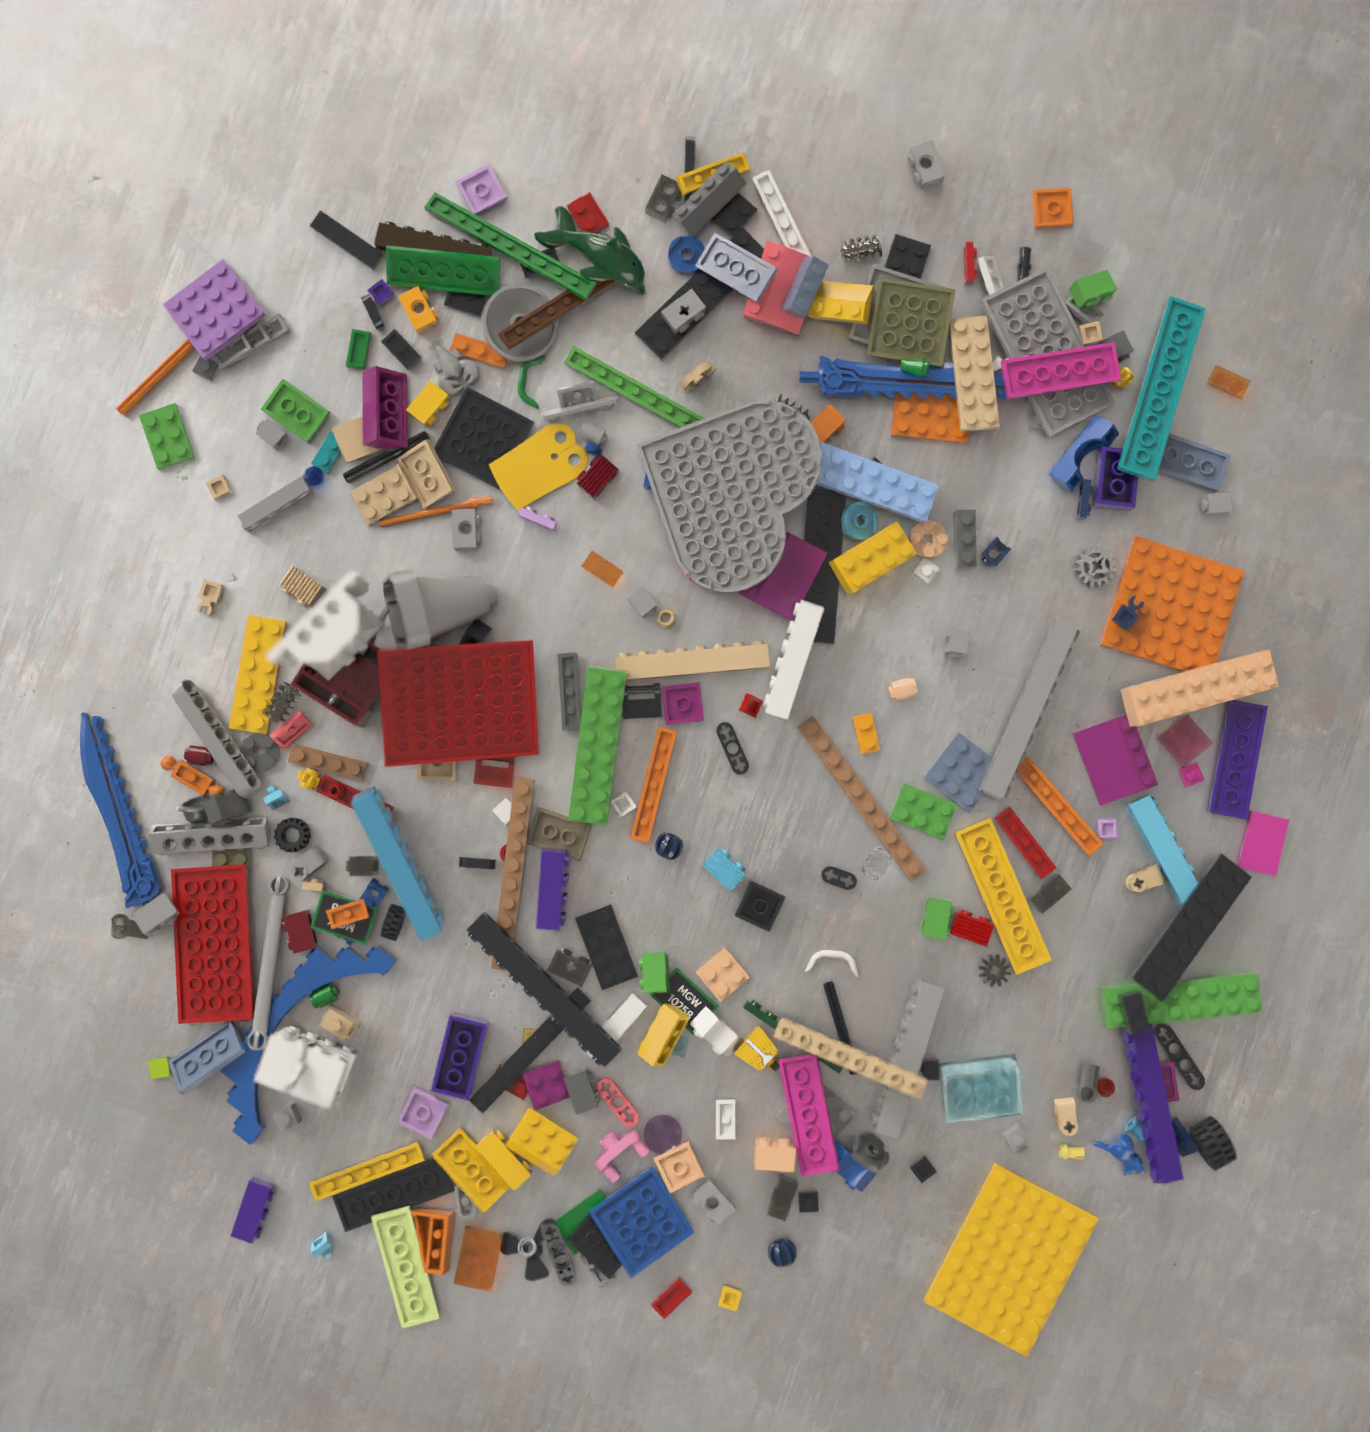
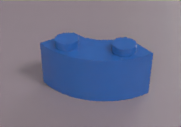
(852, 1171)

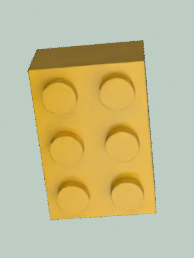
(541, 1142)

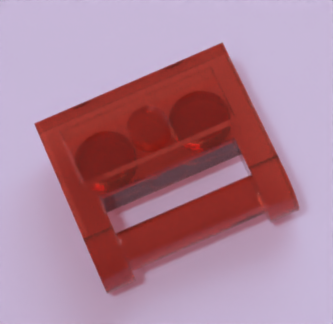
(495, 775)

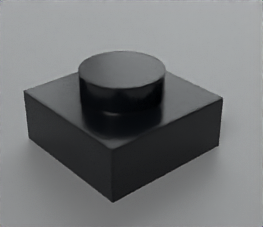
(808, 1201)

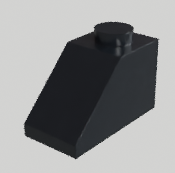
(476, 633)

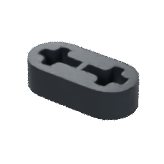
(372, 311)
(481, 863)
(837, 882)

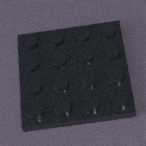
(480, 434)

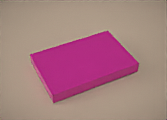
(1263, 843)

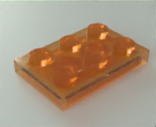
(478, 1258)

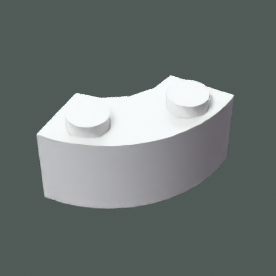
(717, 1032)

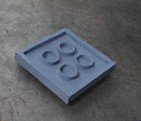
(960, 772)

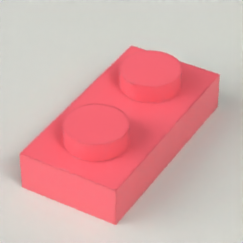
(291, 729)

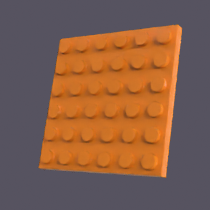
(1183, 607)

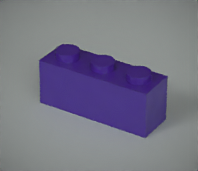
(253, 1210)

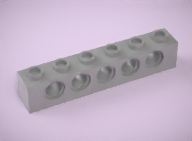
(257, 827)

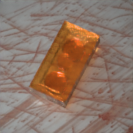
(1228, 382)

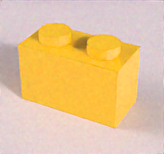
(428, 404)

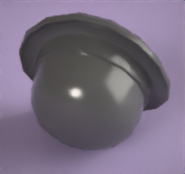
(194, 809)

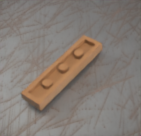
(327, 762)

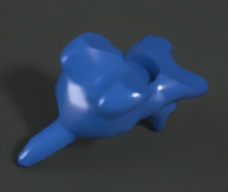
(1124, 1151)

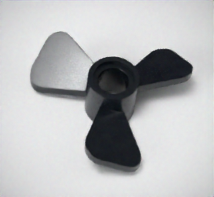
(535, 1268)

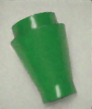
(917, 367)

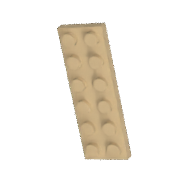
(973, 373)

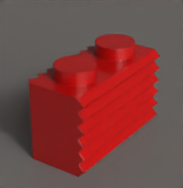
(970, 928)

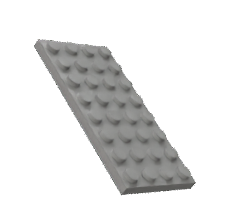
(1034, 321)

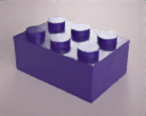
(1113, 487)

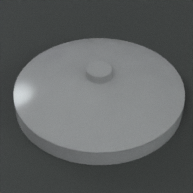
(508, 307)

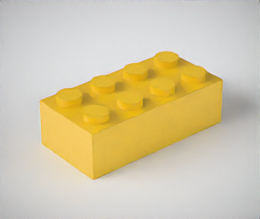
(872, 558)

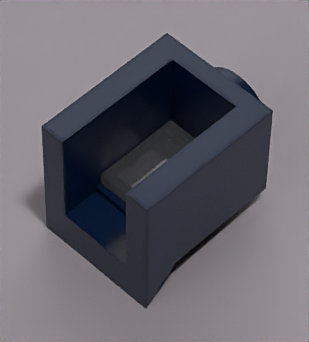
(994, 552)

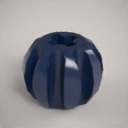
(668, 846)
(782, 1252)

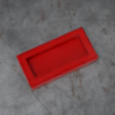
(671, 1298)

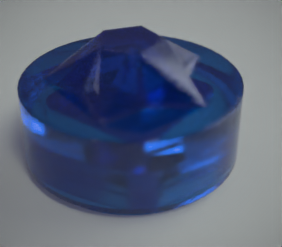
(312, 476)

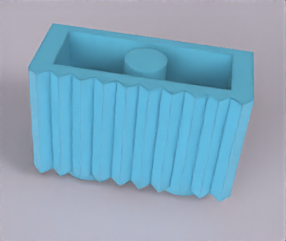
(724, 869)

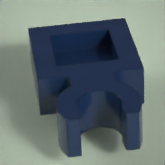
(1126, 614)

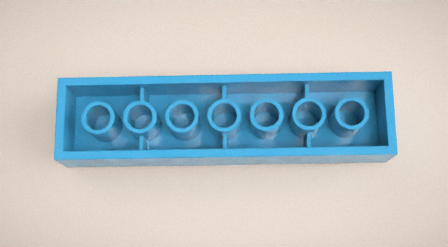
(397, 863)

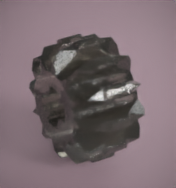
(1000, 974)

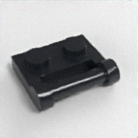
(642, 707)

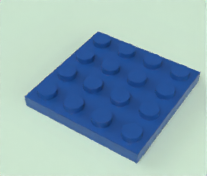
(641, 1222)

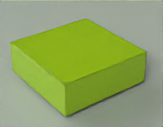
(159, 1067)

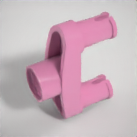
(613, 1147)

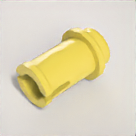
(1071, 1152)

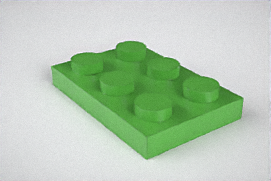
(295, 410)
(166, 436)
(923, 811)

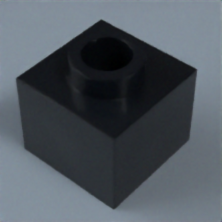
(930, 1068)

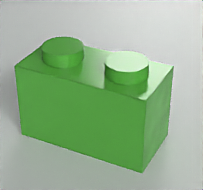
(1093, 289)
(937, 918)
(655, 973)

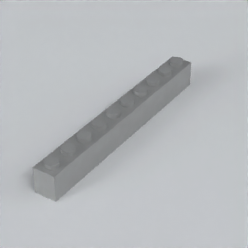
(1029, 707)

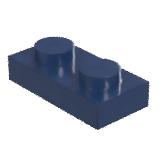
(1085, 492)
(1184, 1141)

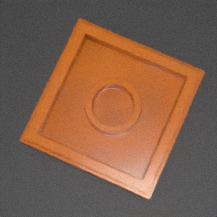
(1052, 208)

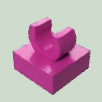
(1191, 774)

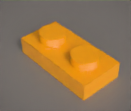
(866, 733)

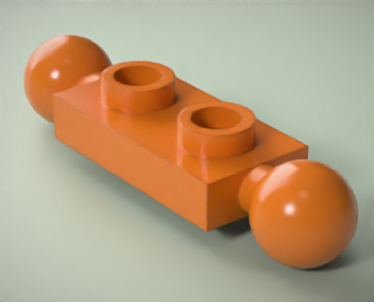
(190, 776)

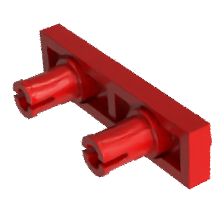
(340, 791)

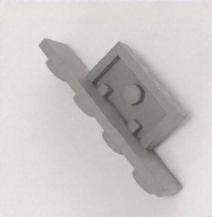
(578, 398)

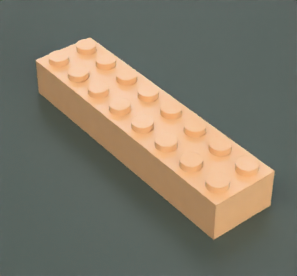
(1199, 688)

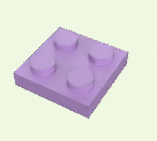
(481, 190)
(422, 1112)

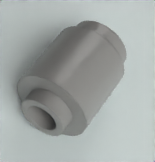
(593, 434)

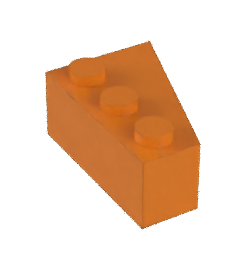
(435, 1238)

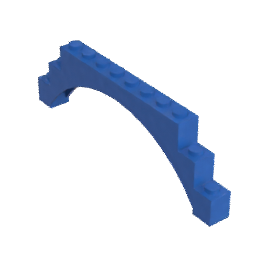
(316, 971)

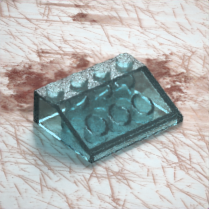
(980, 1088)

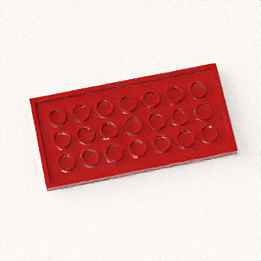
(213, 944)

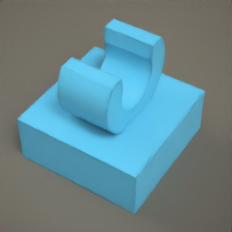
(275, 798)
(322, 1245)

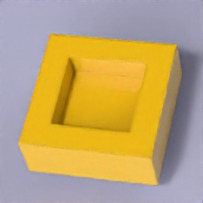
(729, 1298)

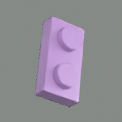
(545, 521)

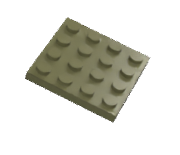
(910, 321)

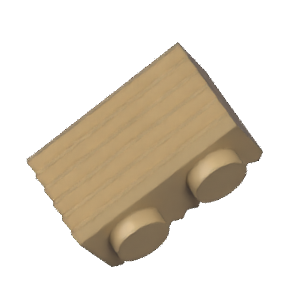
(301, 586)

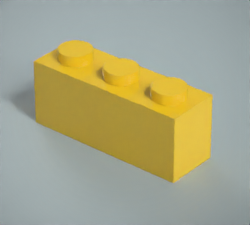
(663, 1035)
(503, 1159)

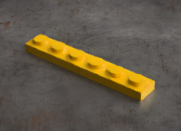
(367, 1171)

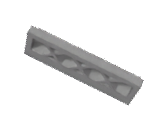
(274, 504)

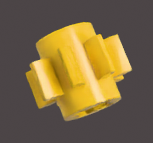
(1126, 377)
(309, 778)

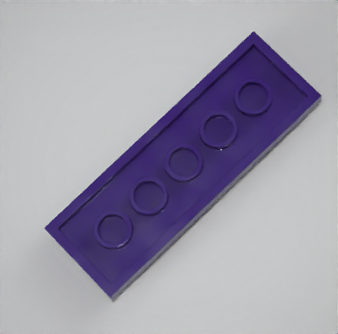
(1237, 759)

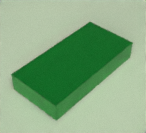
(358, 349)

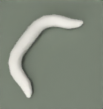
(833, 954)

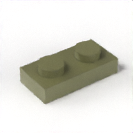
(232, 857)

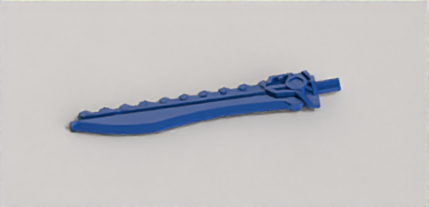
(846, 384)
(140, 879)

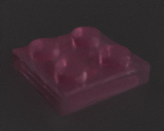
(1185, 741)

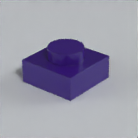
(380, 292)

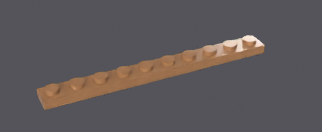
(861, 798)
(515, 857)

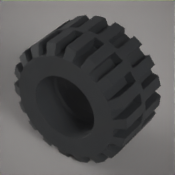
(1213, 1143)

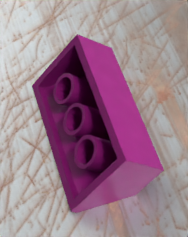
(384, 408)

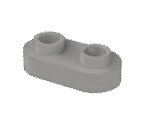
(463, 1201)

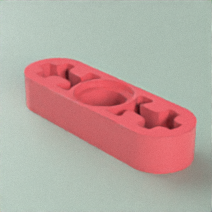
(605, 1093)

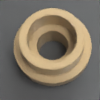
(670, 613)

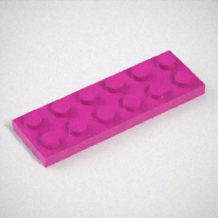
(1060, 370)
(809, 1114)

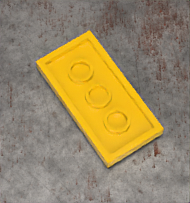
(470, 1170)

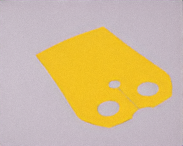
(531, 473)

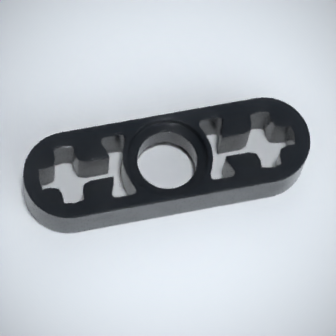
(732, 733)

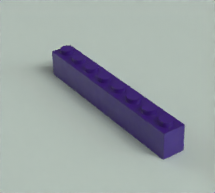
(1153, 1107)

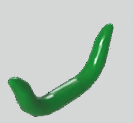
(522, 379)

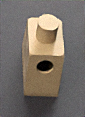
(340, 1023)

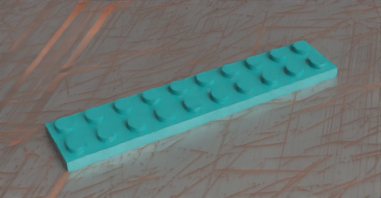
(1161, 389)

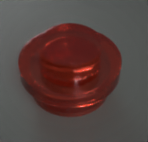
(1105, 1087)

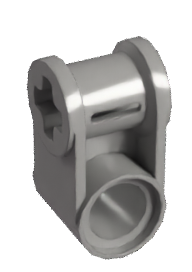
(311, 862)

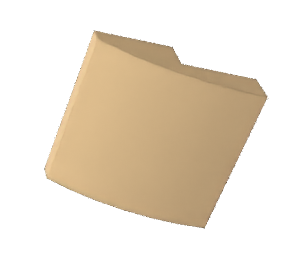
(350, 440)

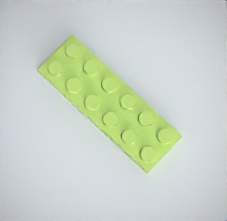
(404, 1268)

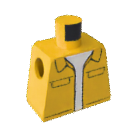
(758, 1050)

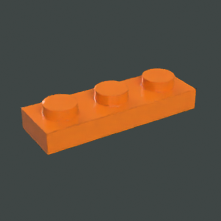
(477, 350)

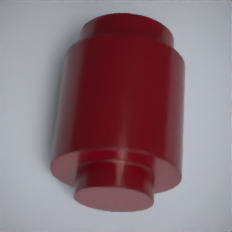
(198, 755)

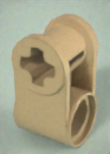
(1148, 878)
(1066, 1112)

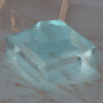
(681, 1046)

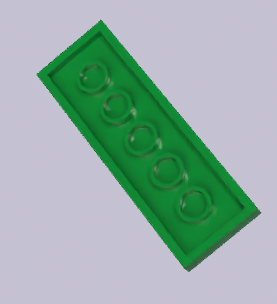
(442, 270)

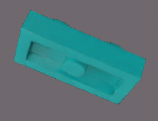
(327, 454)

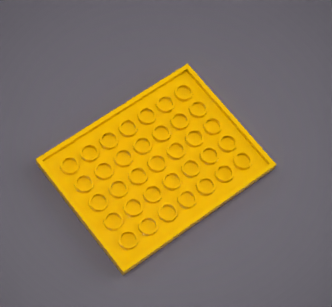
(1011, 1259)

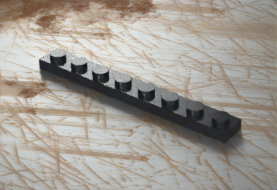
(521, 1058)

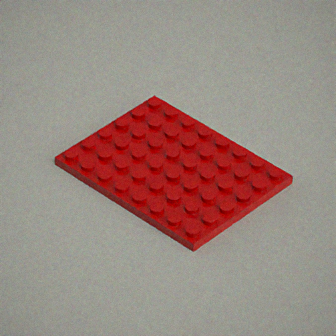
(458, 702)

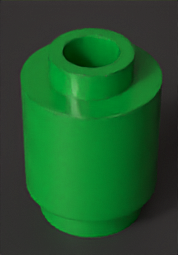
(324, 995)

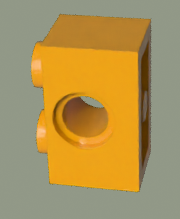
(413, 299)

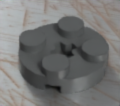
(266, 743)
(876, 1159)

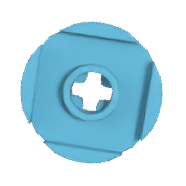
(849, 520)

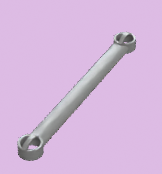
(268, 963)

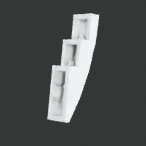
(623, 1017)

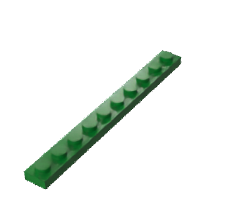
(510, 246)

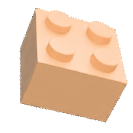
(774, 1154)

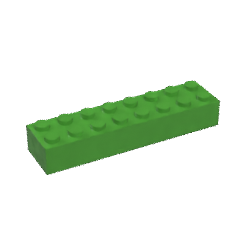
(597, 745)
(1189, 999)

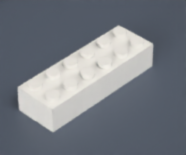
(794, 658)

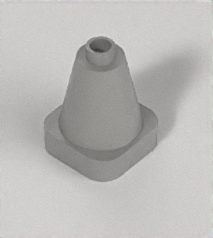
(433, 605)

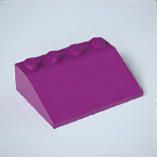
(789, 579)
(1115, 759)

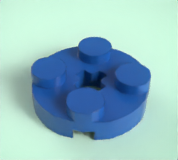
(686, 244)

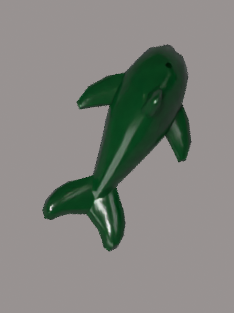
(608, 254)

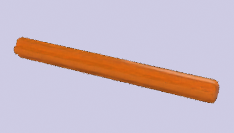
(150, 381)

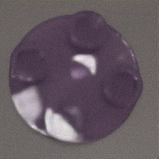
(662, 1134)

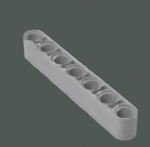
(216, 738)

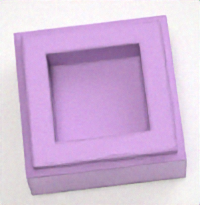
(1107, 828)

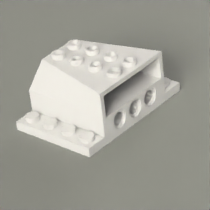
(331, 630)

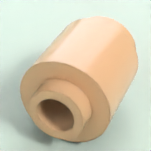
(902, 689)

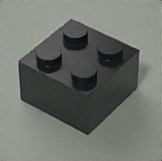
(759, 906)

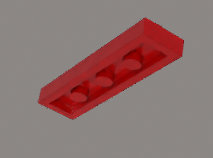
(1025, 842)

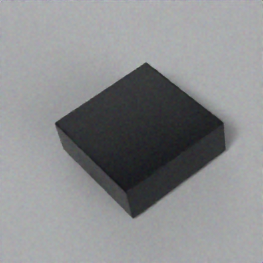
(923, 1169)

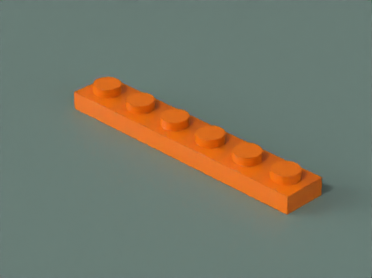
(653, 784)
(1058, 806)

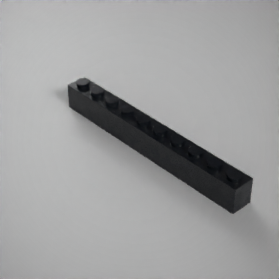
(544, 989)

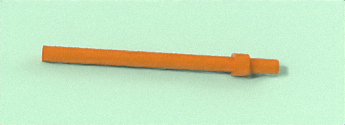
(473, 503)

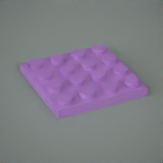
(214, 310)

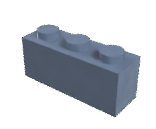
(804, 287)

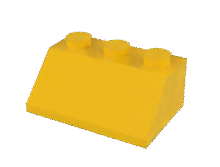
(842, 302)

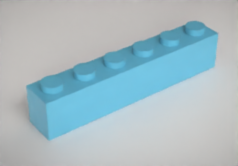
(1163, 846)

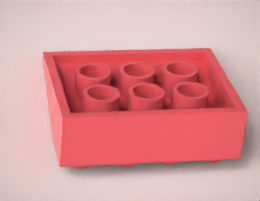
(768, 309)

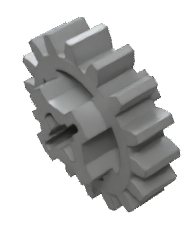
(1102, 569)

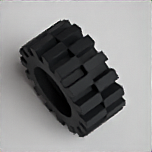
(303, 831)
(393, 922)

